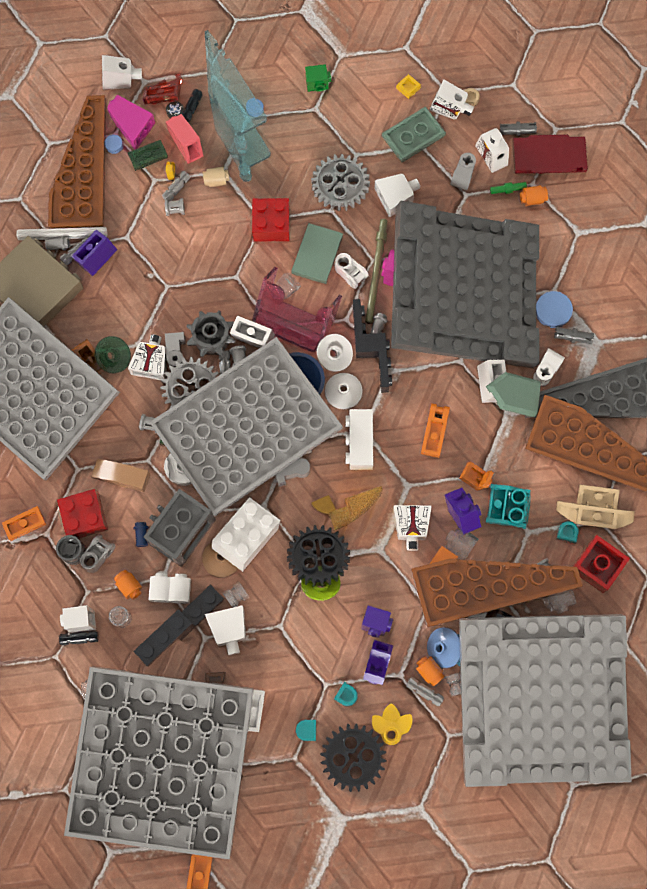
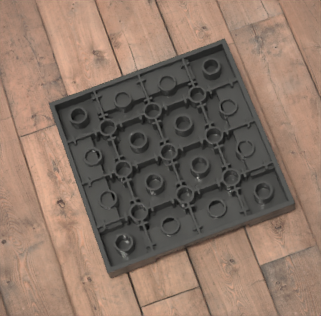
(465, 286)

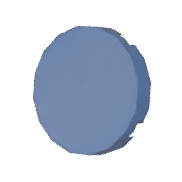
(554, 309)

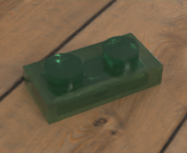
(147, 155)

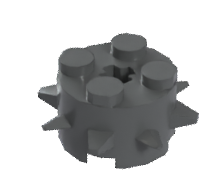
(204, 325)

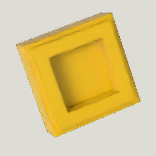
(408, 86)

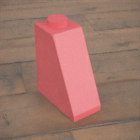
(185, 138)

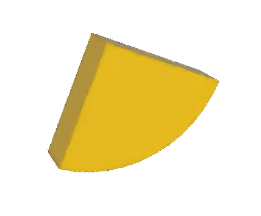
(170, 170)

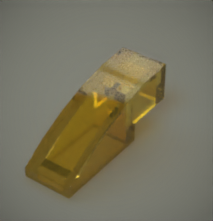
(355, 507)

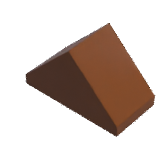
(87, 354)

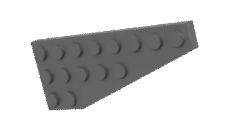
(607, 394)

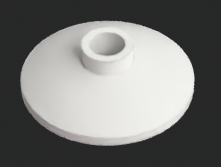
(342, 349)
(342, 399)

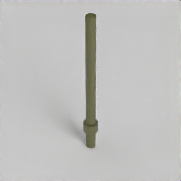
(381, 238)

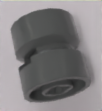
(70, 549)

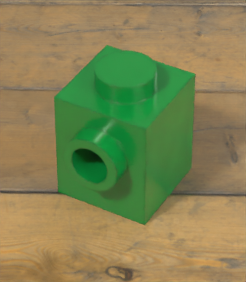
(317, 78)

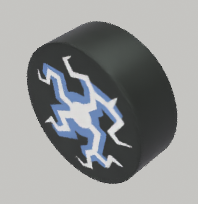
(174, 109)

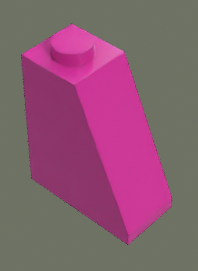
(131, 120)

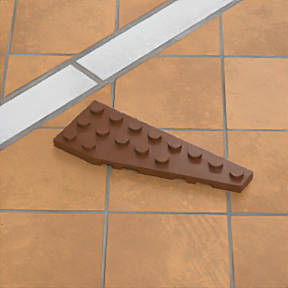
(79, 184)
(580, 440)
(473, 587)

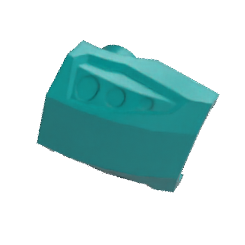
(505, 503)

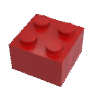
(270, 219)
(82, 514)
(600, 564)

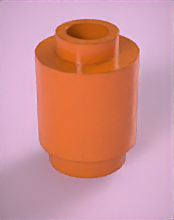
(534, 195)
(128, 584)
(430, 670)

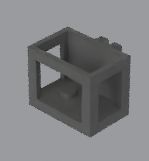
(178, 526)

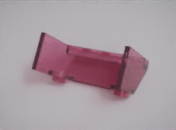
(291, 322)

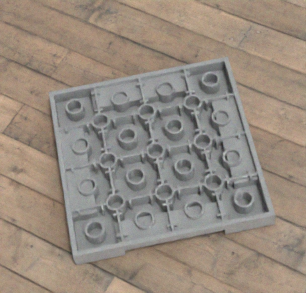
(544, 699)
(159, 762)

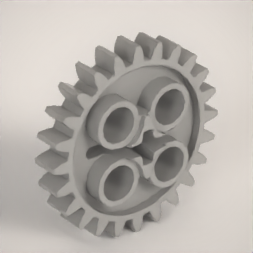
(340, 182)
(199, 371)

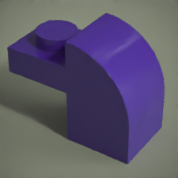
(378, 662)

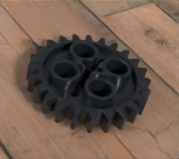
(300, 557)
(368, 768)

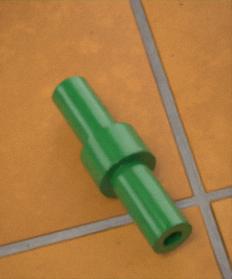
(508, 188)

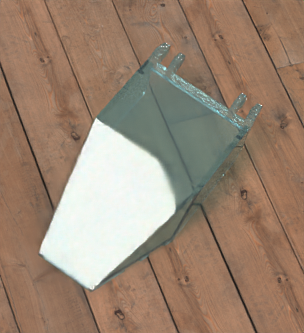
(234, 110)

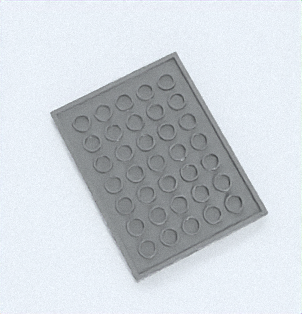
(44, 392)
(245, 426)

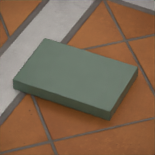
(413, 134)
(317, 253)

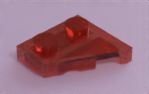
(163, 91)

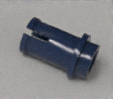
(140, 530)

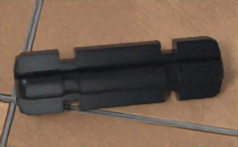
(192, 104)
(78, 638)

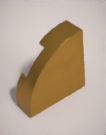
(324, 505)

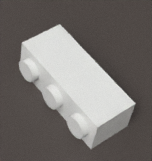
(360, 439)

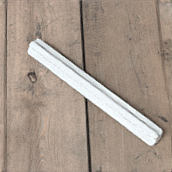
(54, 233)

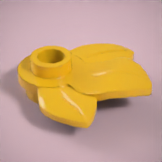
(393, 722)

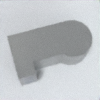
(173, 347)
(299, 468)

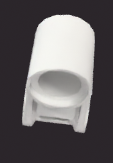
(353, 272)
(549, 365)

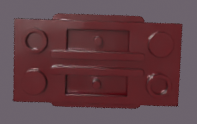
(550, 154)

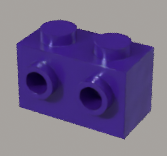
(94, 252)
(463, 510)
(376, 621)

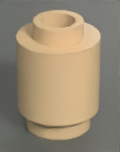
(215, 177)

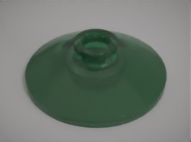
(120, 354)

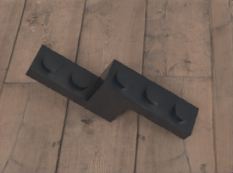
(371, 345)
(178, 625)

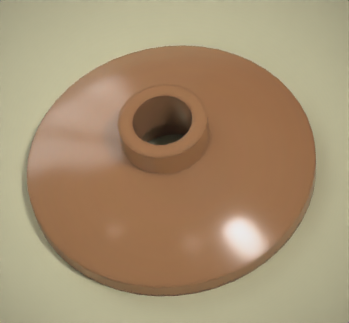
(216, 567)

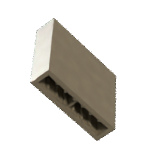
(37, 281)

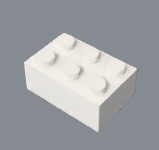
(245, 534)

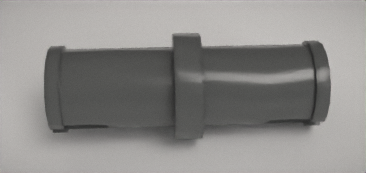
(518, 128)
(573, 335)

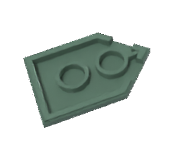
(516, 393)

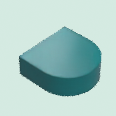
(568, 532)
(346, 695)
(306, 730)

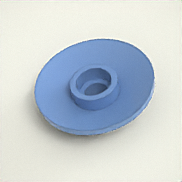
(450, 647)

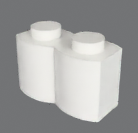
(170, 589)

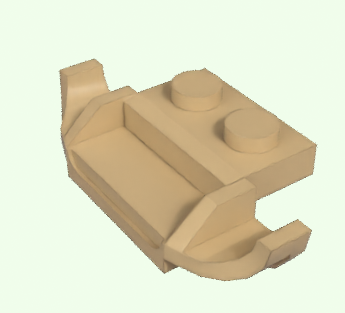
(596, 508)

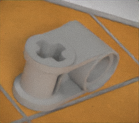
(463, 172)
(97, 552)

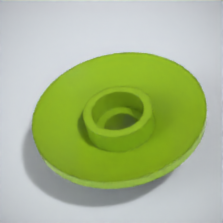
(324, 593)

